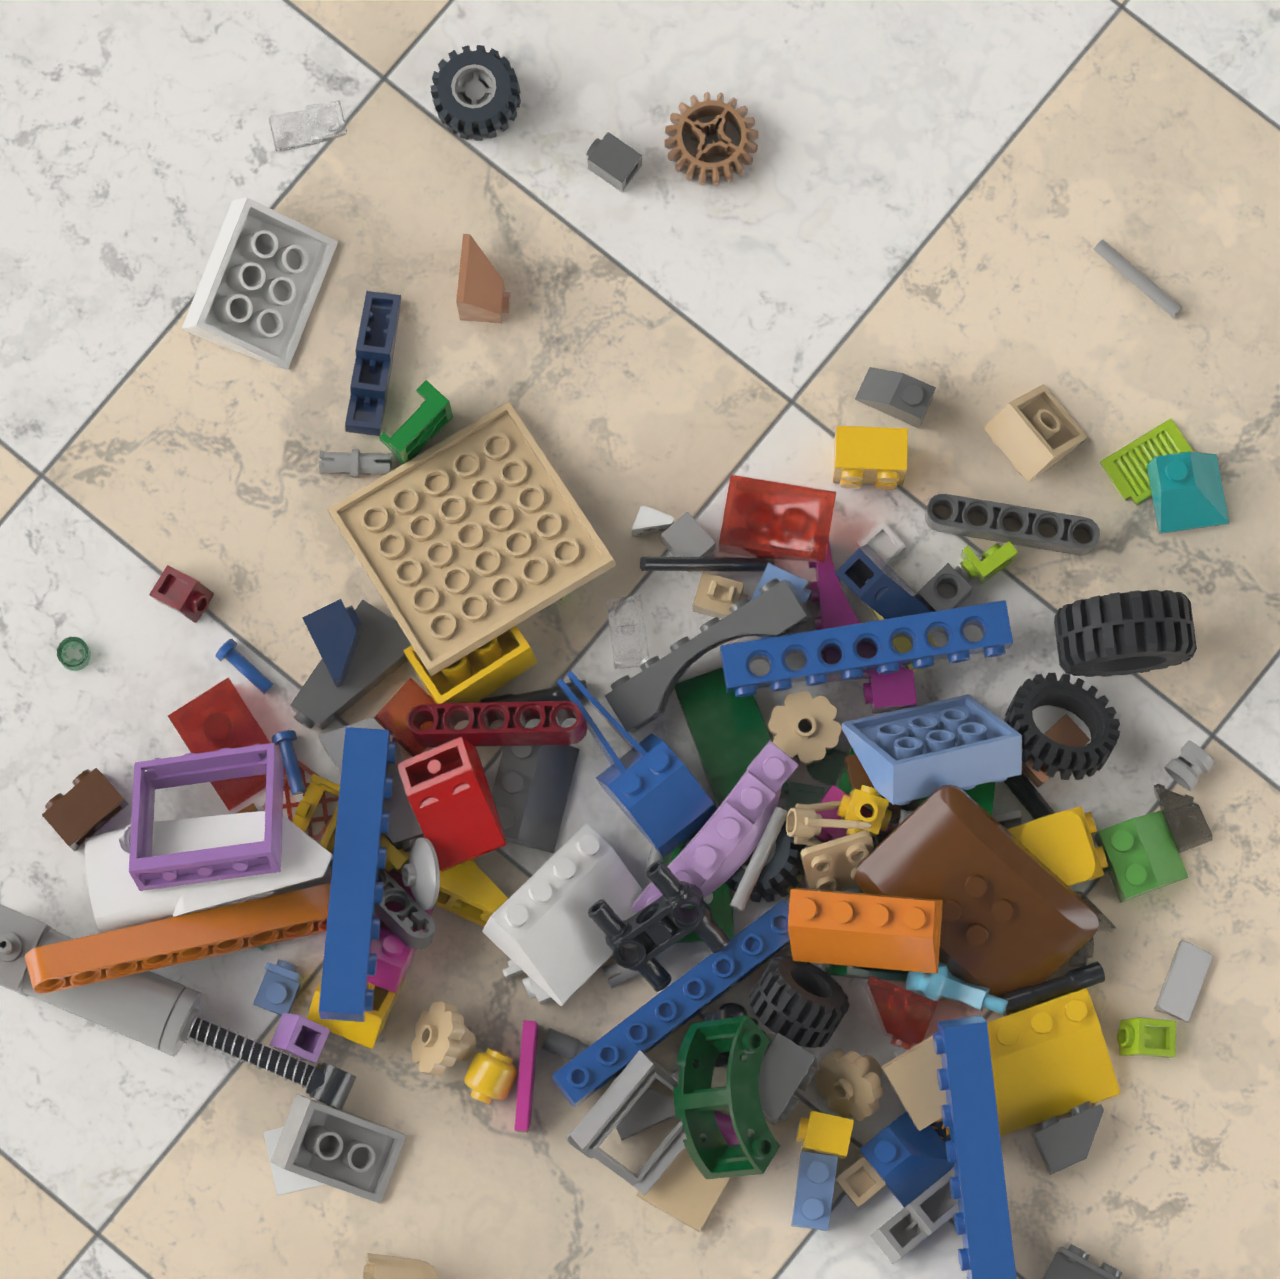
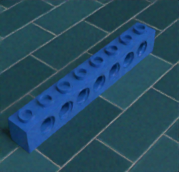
(989, 617)
(674, 1006)

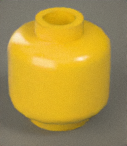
(490, 1075)

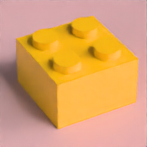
(870, 456)

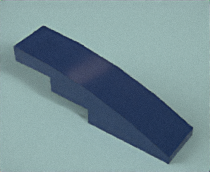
(373, 363)

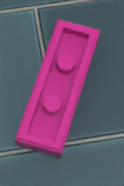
(526, 1076)

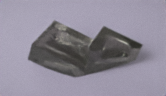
(1183, 818)

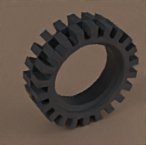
(1075, 700)

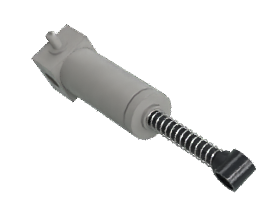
(154, 1012)

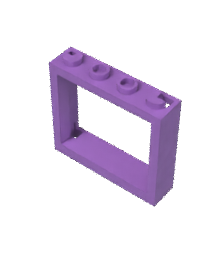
(212, 863)

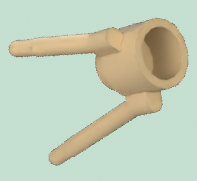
(804, 822)

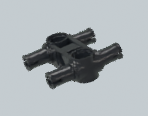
(658, 925)

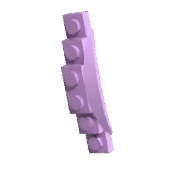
(733, 828)

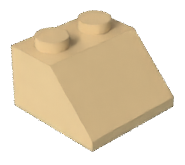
(1035, 432)

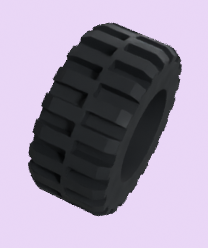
(1125, 633)

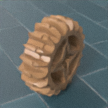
(698, 130)

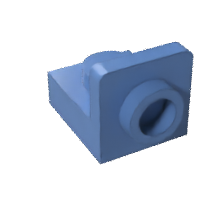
(279, 987)

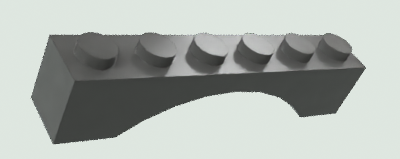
(646, 695)

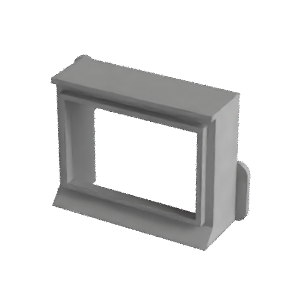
(613, 1107)

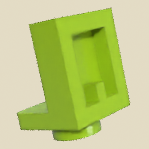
(994, 561)
(1147, 1037)

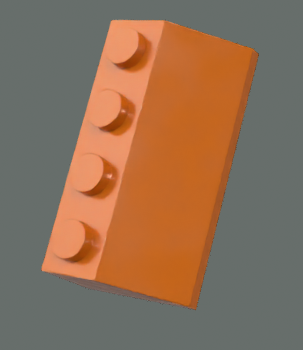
(865, 930)

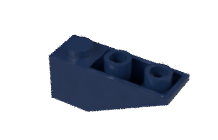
(880, 585)

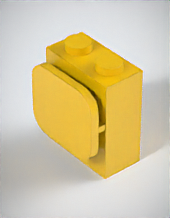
(1064, 845)

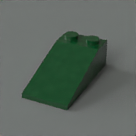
(723, 729)

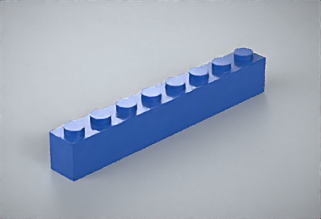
(355, 875)
(974, 1148)

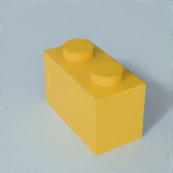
(825, 1134)

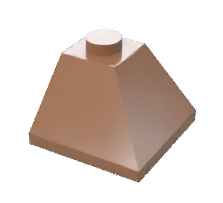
(480, 287)

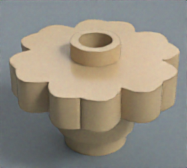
(799, 709)
(441, 1039)
(850, 1083)

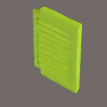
(1128, 465)

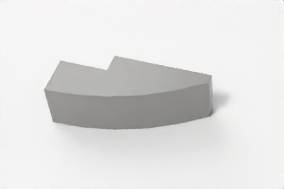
(917, 1220)

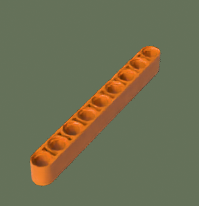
(178, 939)

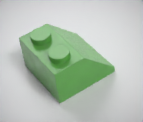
(1141, 855)

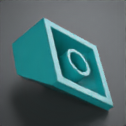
(1187, 491)

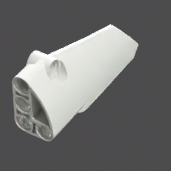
(120, 904)

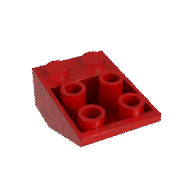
(453, 802)

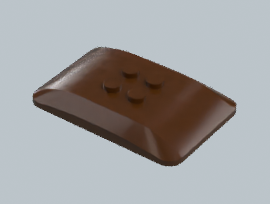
(1002, 908)

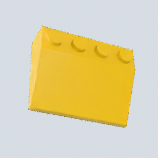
(1049, 1061)

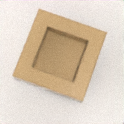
(860, 1182)

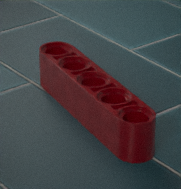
(511, 733)

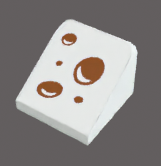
(651, 521)

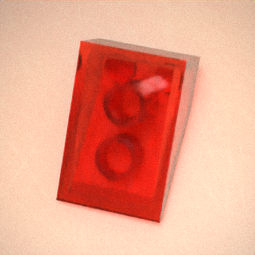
(776, 520)
(217, 722)

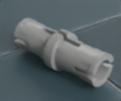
(355, 463)

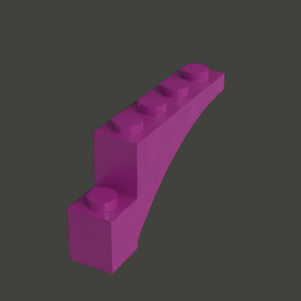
(884, 691)

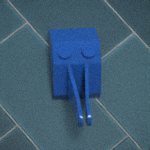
(647, 781)

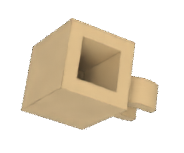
(717, 595)

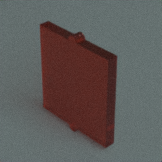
(395, 713)

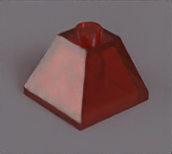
(900, 1012)

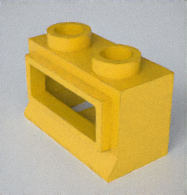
(309, 804)

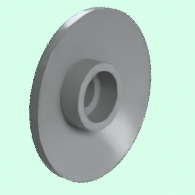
(422, 873)

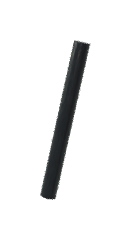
(725, 564)

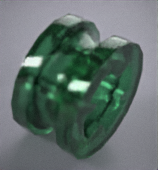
(74, 664)

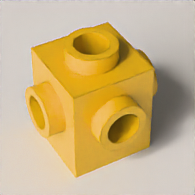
(850, 809)

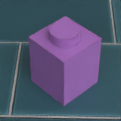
(299, 1037)

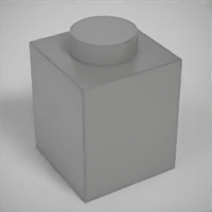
(688, 539)

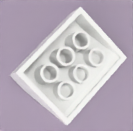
(260, 283)
(548, 921)

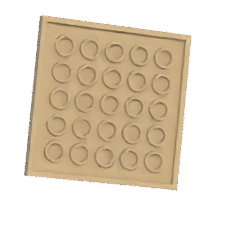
(471, 538)

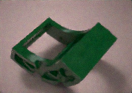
(696, 1099)

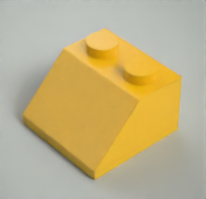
(365, 1032)

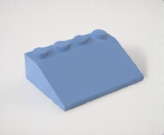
(934, 745)

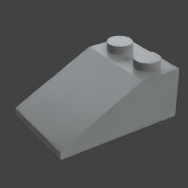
(338, 1148)

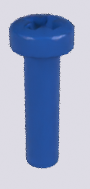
(228, 652)
(285, 742)

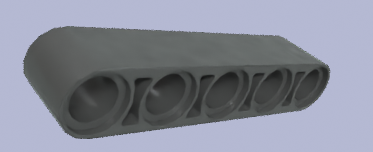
(1028, 518)

